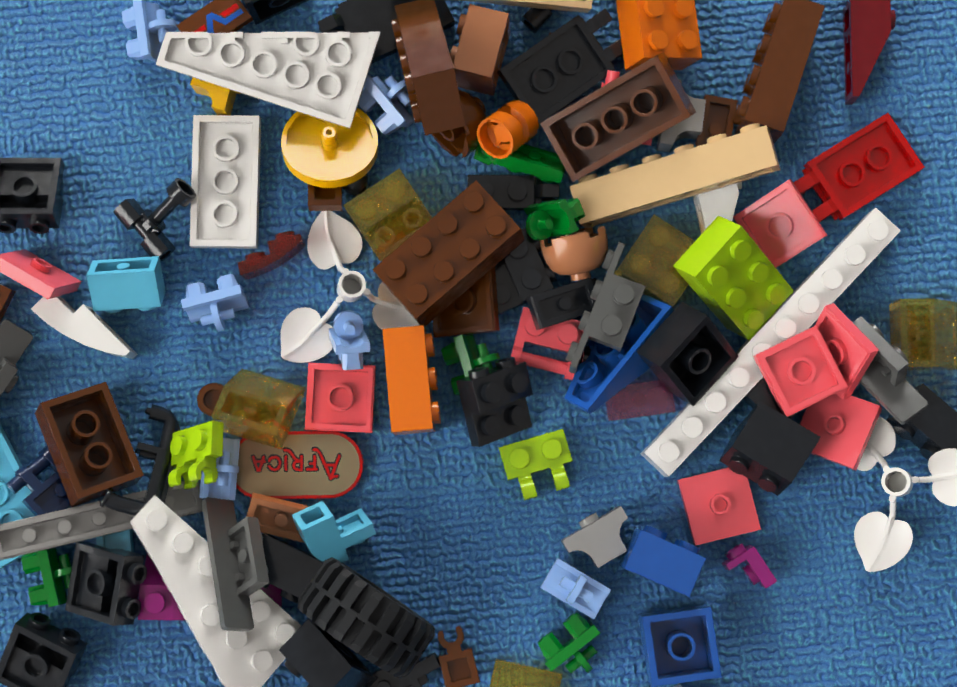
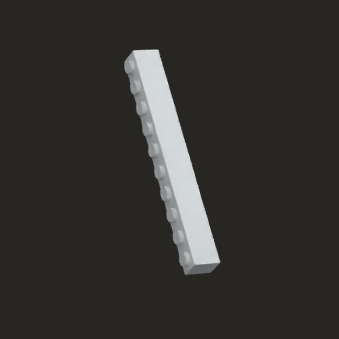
(791, 318)

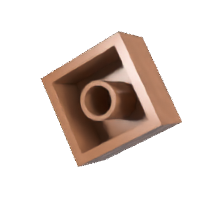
(480, 48)

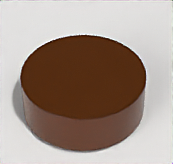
(208, 397)

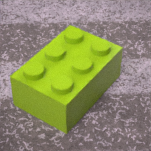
(733, 277)

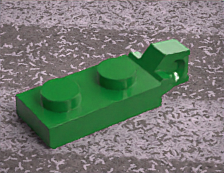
(528, 160)

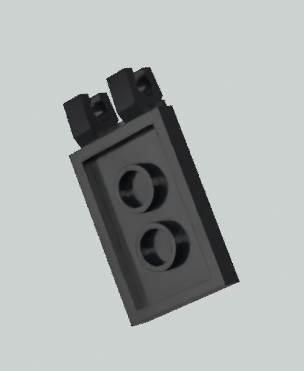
(374, 16)
(561, 66)

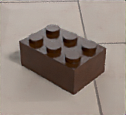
(88, 443)

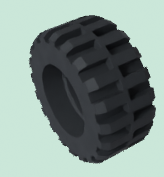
(366, 618)

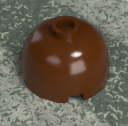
(464, 139)

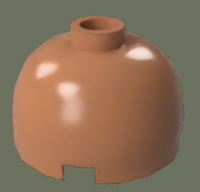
(576, 252)

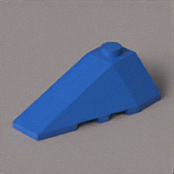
(612, 370)

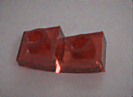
(281, 250)

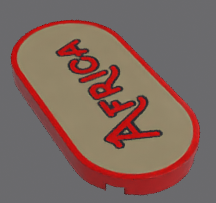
(306, 467)

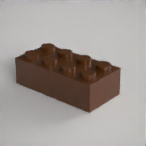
(779, 66)
(427, 67)
(618, 117)
(449, 253)

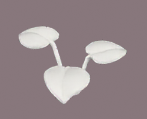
(333, 243)
(879, 537)

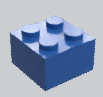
(662, 561)
(679, 645)

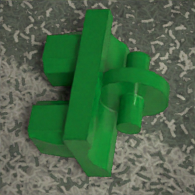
(553, 218)
(469, 354)
(53, 589)
(556, 653)

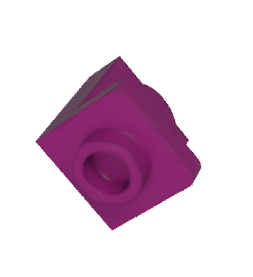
(755, 568)

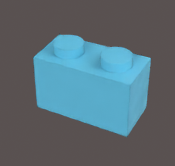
(126, 284)

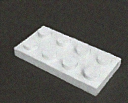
(225, 181)

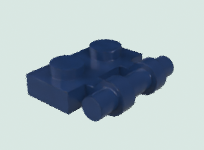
(46, 496)

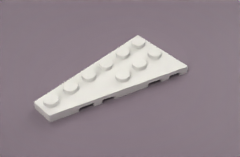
(293, 70)
(186, 570)

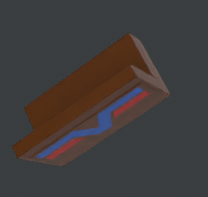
(217, 17)

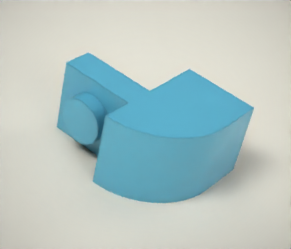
(328, 536)

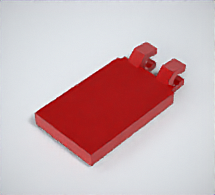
(859, 169)

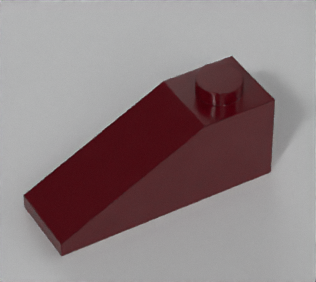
(864, 34)

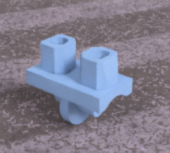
(150, 27)
(395, 114)
(214, 305)
(349, 339)
(227, 473)
(575, 588)

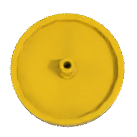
(329, 153)

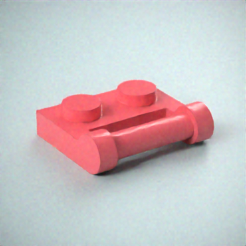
(553, 337)

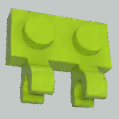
(196, 451)
(536, 455)

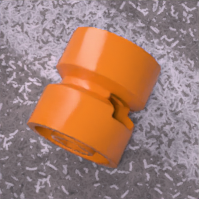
(507, 129)

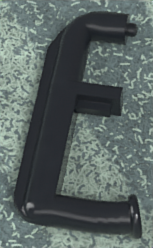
(161, 467)

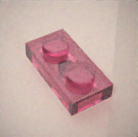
(640, 401)

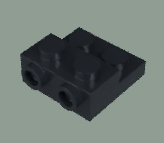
(30, 194)
(522, 275)
(495, 401)
(105, 584)
(40, 654)

